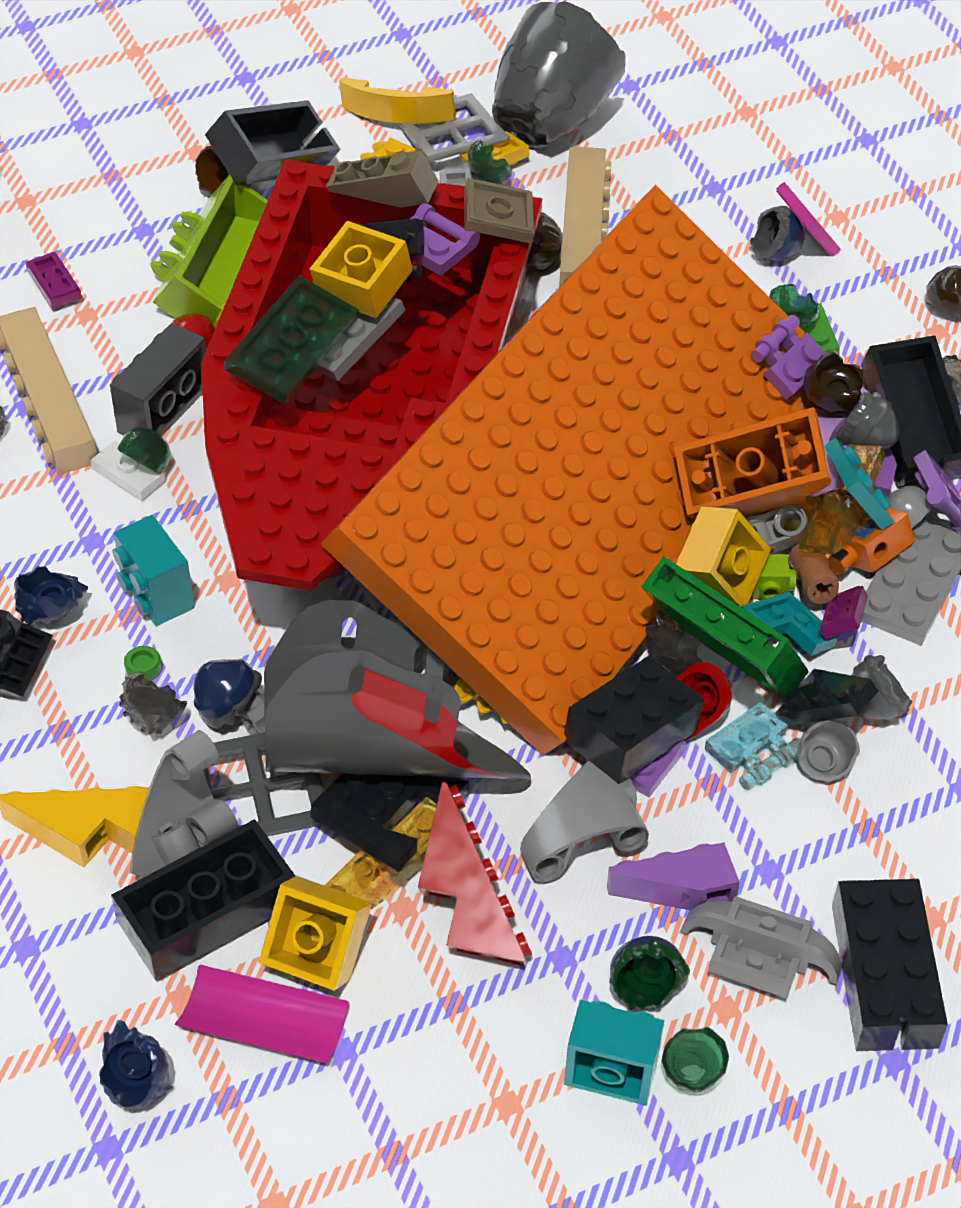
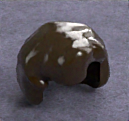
(545, 244)
(945, 289)
(833, 384)

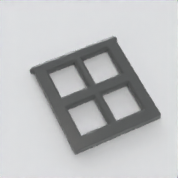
(259, 786)

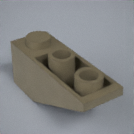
(391, 179)

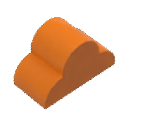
(755, 466)

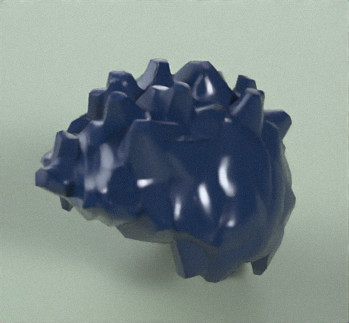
(46, 595)
(133, 1067)

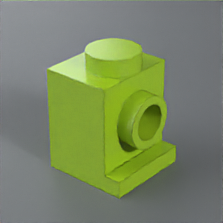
(774, 578)

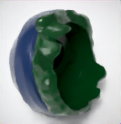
(647, 972)

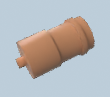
(815, 575)

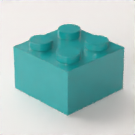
(153, 570)
(613, 1051)

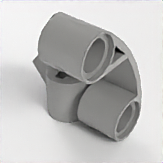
(180, 807)
(581, 810)

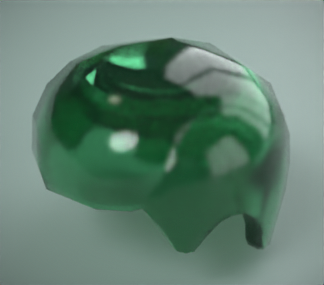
(484, 166)
(793, 303)
(146, 448)
(695, 1060)

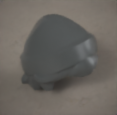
(870, 423)
(891, 698)

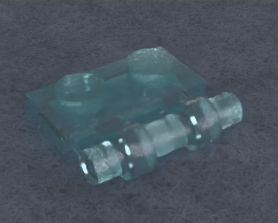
(747, 737)

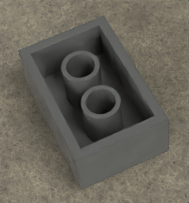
(159, 382)

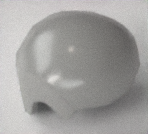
(911, 501)
(828, 750)

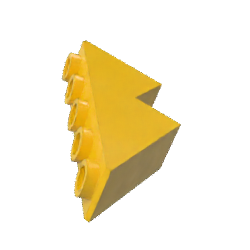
(77, 820)

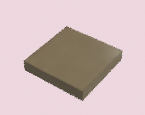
(498, 210)

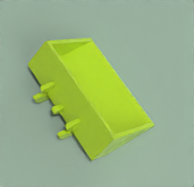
(208, 252)

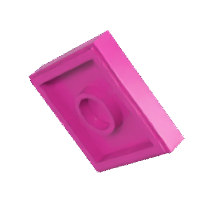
(807, 219)

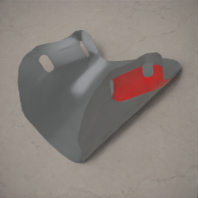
(366, 705)

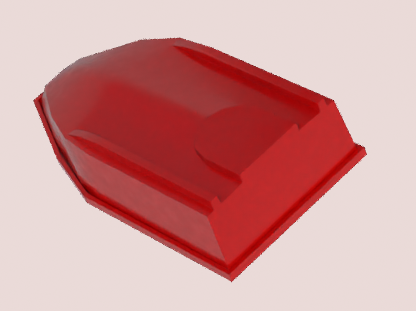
(304, 465)

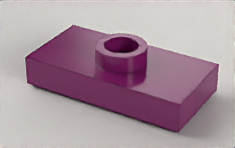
(53, 280)
(844, 612)

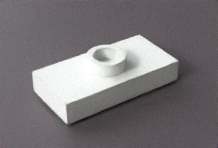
(126, 472)

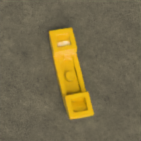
(397, 106)

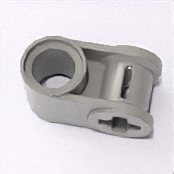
(771, 526)

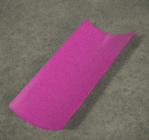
(264, 1014)

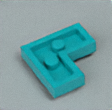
(859, 483)
(792, 617)

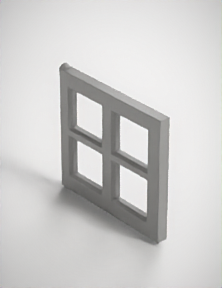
(480, 117)

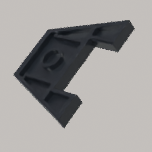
(370, 805)

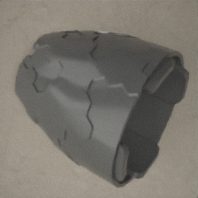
(554, 73)

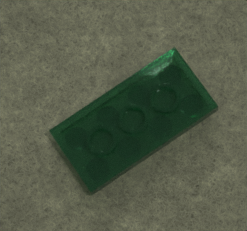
(291, 339)

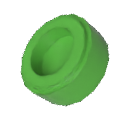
(145, 660)

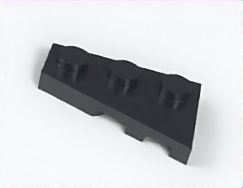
(826, 697)

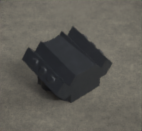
(20, 653)

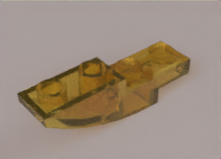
(837, 512)
(374, 880)

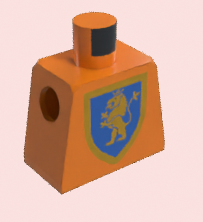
(873, 546)

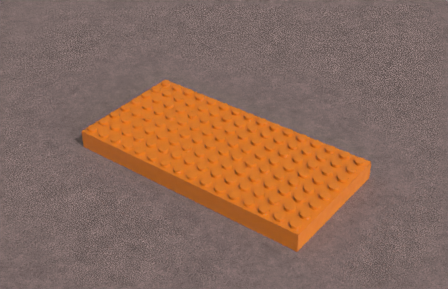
(555, 472)

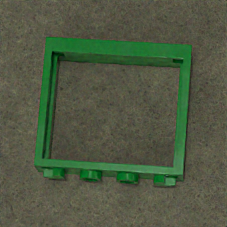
(725, 628)

